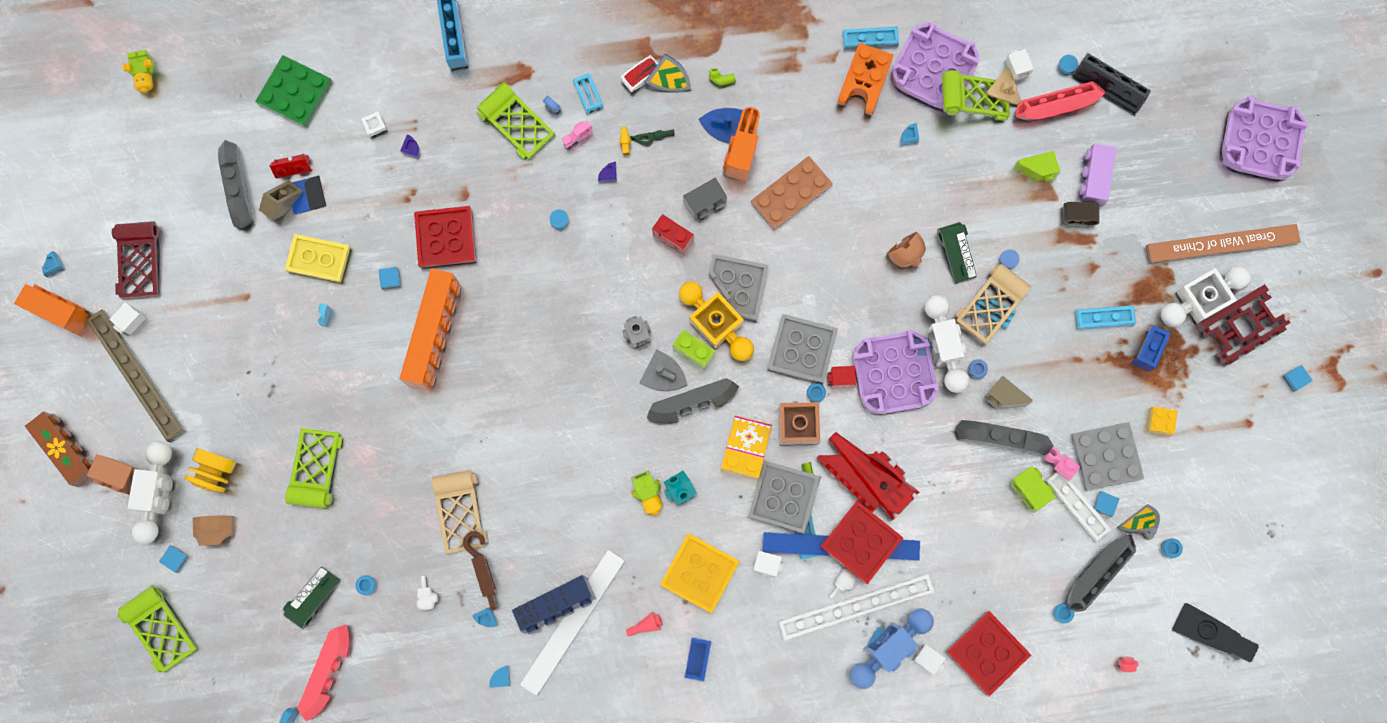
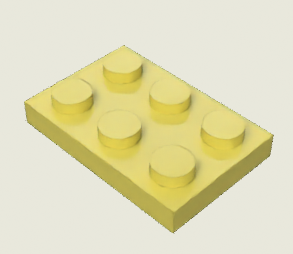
(317, 258)

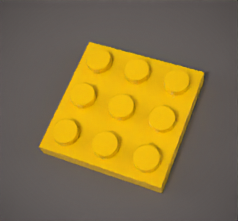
(699, 573)

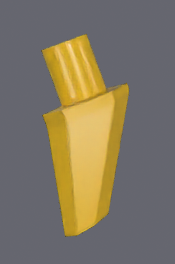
(624, 140)

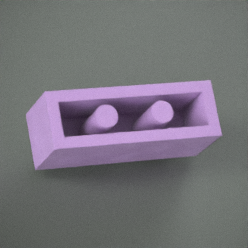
(1098, 174)

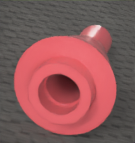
(649, 623)

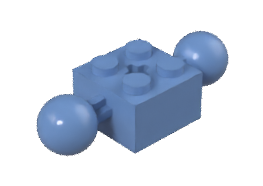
(891, 648)

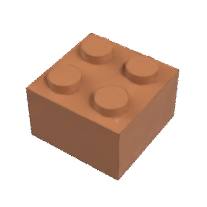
(799, 423)
(112, 474)

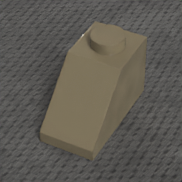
(279, 200)
(1007, 395)

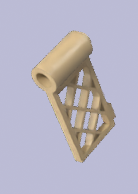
(1005, 282)
(457, 485)

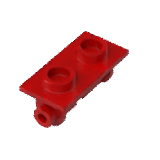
(284, 167)

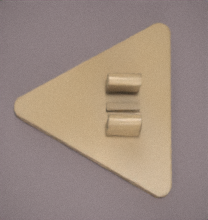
(1005, 88)

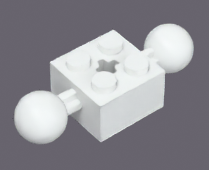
(1198, 304)
(946, 343)
(150, 492)

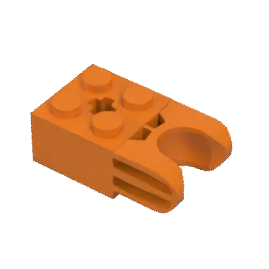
(864, 81)
(742, 146)

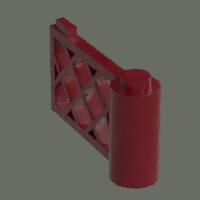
(130, 235)

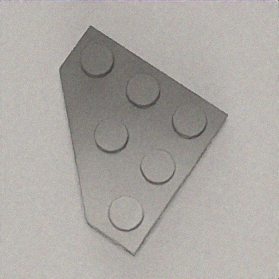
(740, 283)

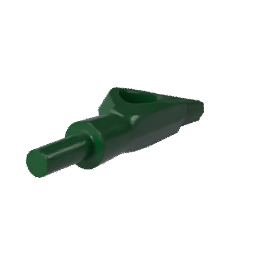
(652, 135)

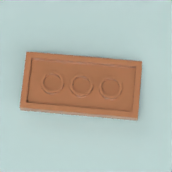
(791, 192)

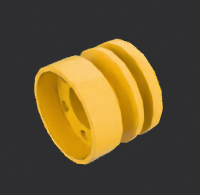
(210, 470)

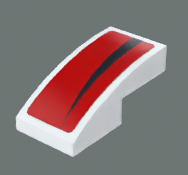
(637, 75)

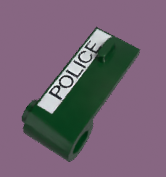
(958, 252)
(304, 605)

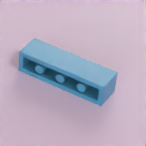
(452, 33)

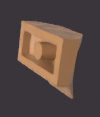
(212, 529)

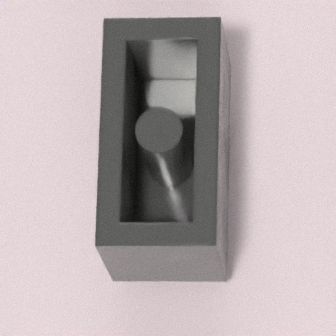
(705, 198)

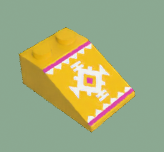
(746, 447)

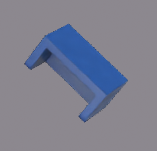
(1151, 348)
(697, 659)

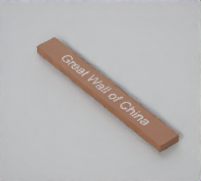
(1223, 243)

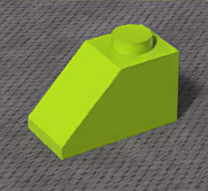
(1039, 166)

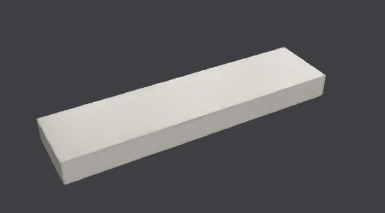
(1078, 507)

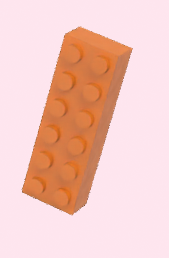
(430, 329)

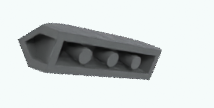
(234, 184)
(716, 392)
(1004, 437)
(1101, 573)

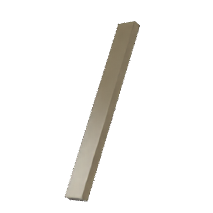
(135, 375)

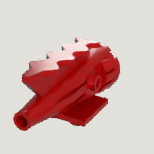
(865, 475)

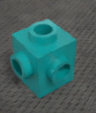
(679, 488)

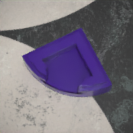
(410, 147)
(608, 173)

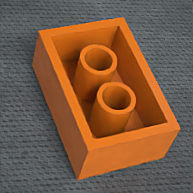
(53, 308)

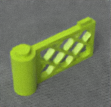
(955, 94)
(496, 105)
(312, 493)
(142, 607)

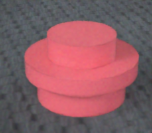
(1128, 664)

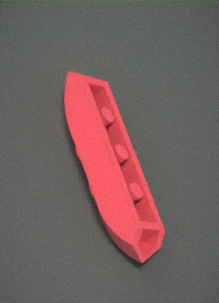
(1059, 101)
(320, 681)

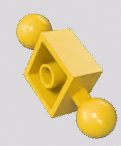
(718, 308)

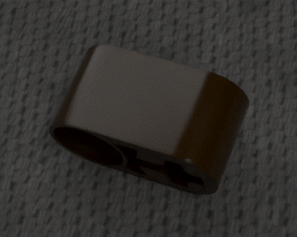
(1081, 213)

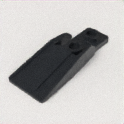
(1213, 633)

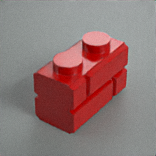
(673, 234)

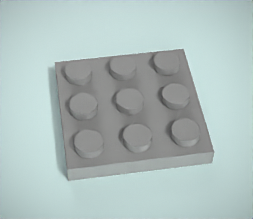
(802, 348)
(1107, 456)
(784, 496)

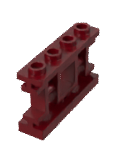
(1234, 312)

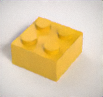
(1162, 421)

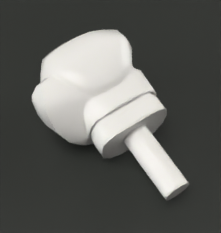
(844, 581)
(425, 597)

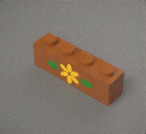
(60, 448)

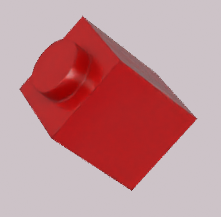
(842, 377)

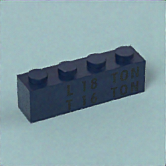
(554, 604)

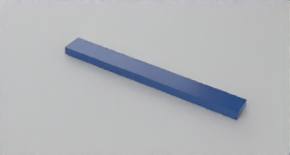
(810, 545)

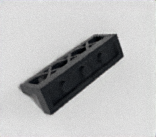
(1112, 82)

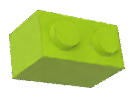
(693, 349)
(1033, 488)

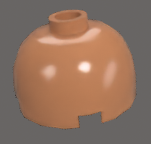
(908, 251)

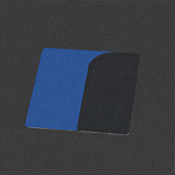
(311, 197)

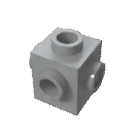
(639, 337)

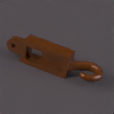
(482, 569)

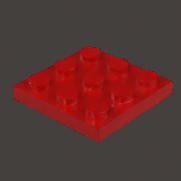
(444, 236)
(861, 542)
(988, 653)

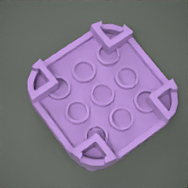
(927, 56)
(1263, 139)
(894, 375)

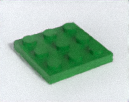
(293, 90)

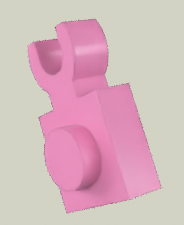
(579, 132)
(1064, 465)

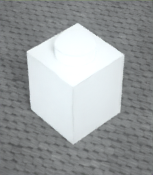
(1019, 64)
(127, 319)
(768, 564)
(929, 660)

